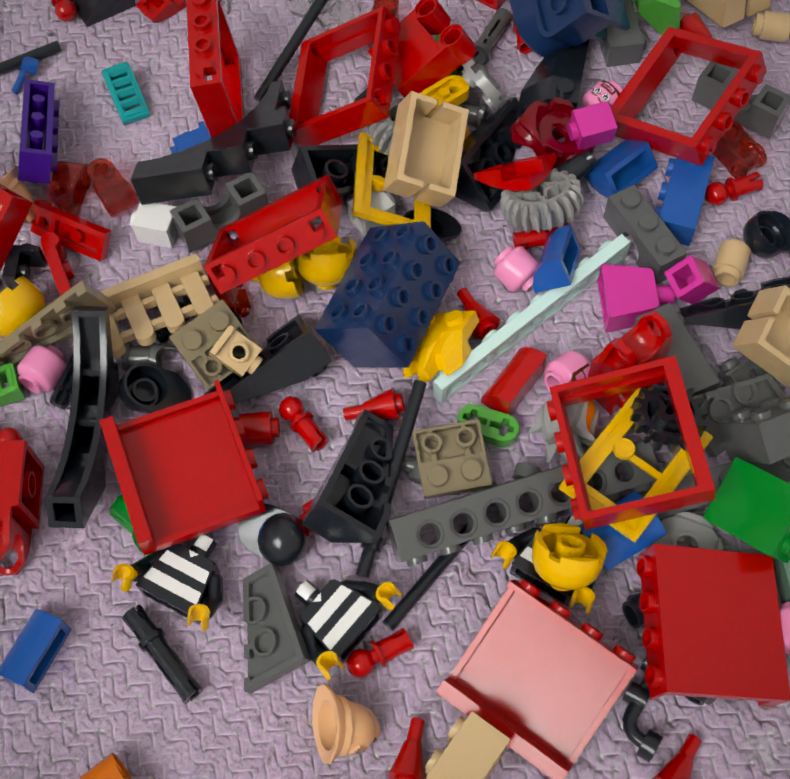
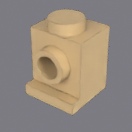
(223, 352)

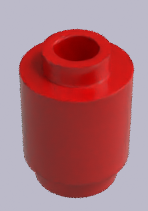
(259, 428)

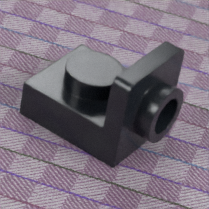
(19, 262)

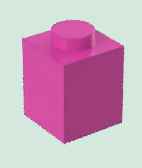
(592, 125)
(691, 280)

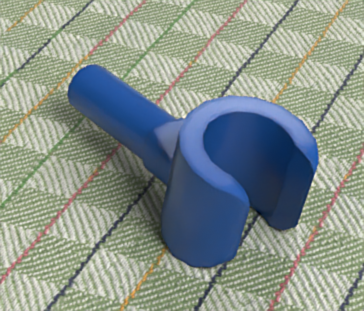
(28, 65)

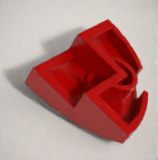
(518, 175)

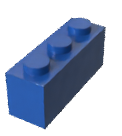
(683, 196)

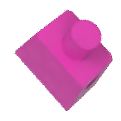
(629, 293)

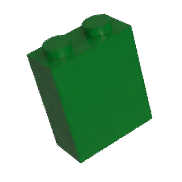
(754, 509)

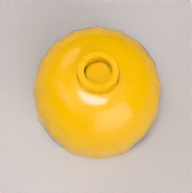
(326, 263)
(282, 281)
(19, 305)
(567, 557)

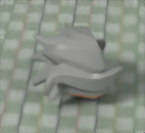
(583, 422)

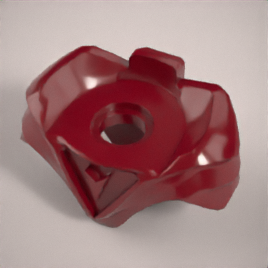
(543, 126)

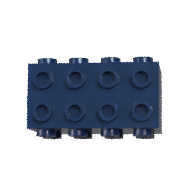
(388, 296)

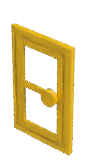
(366, 181)
(612, 440)

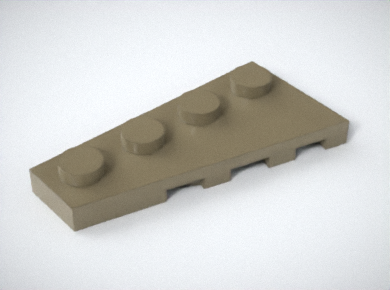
(51, 323)

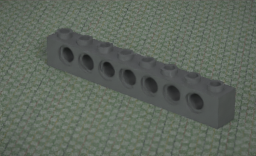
(405, 529)

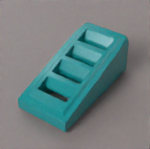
(119, 77)

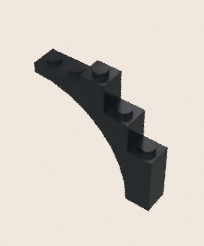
(229, 153)
(95, 388)

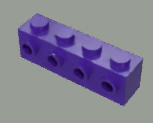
(38, 132)

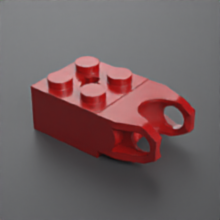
(638, 346)
(19, 500)

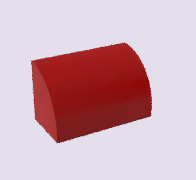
(515, 380)

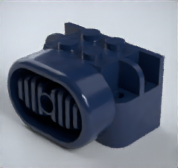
(565, 23)

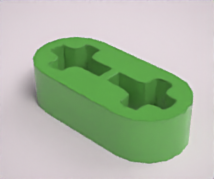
(490, 424)

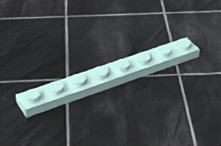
(524, 323)

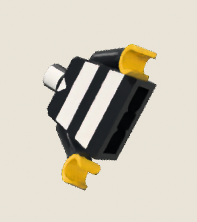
(520, 550)
(178, 580)
(340, 617)

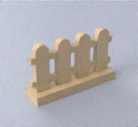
(158, 289)

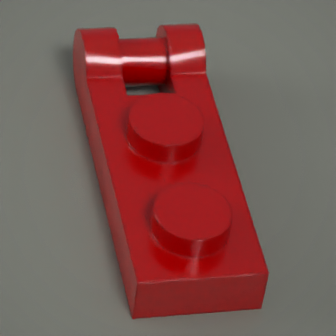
(72, 230)
(55, 256)

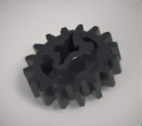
(657, 418)

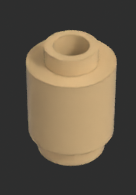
(771, 26)
(731, 262)

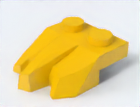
(444, 345)

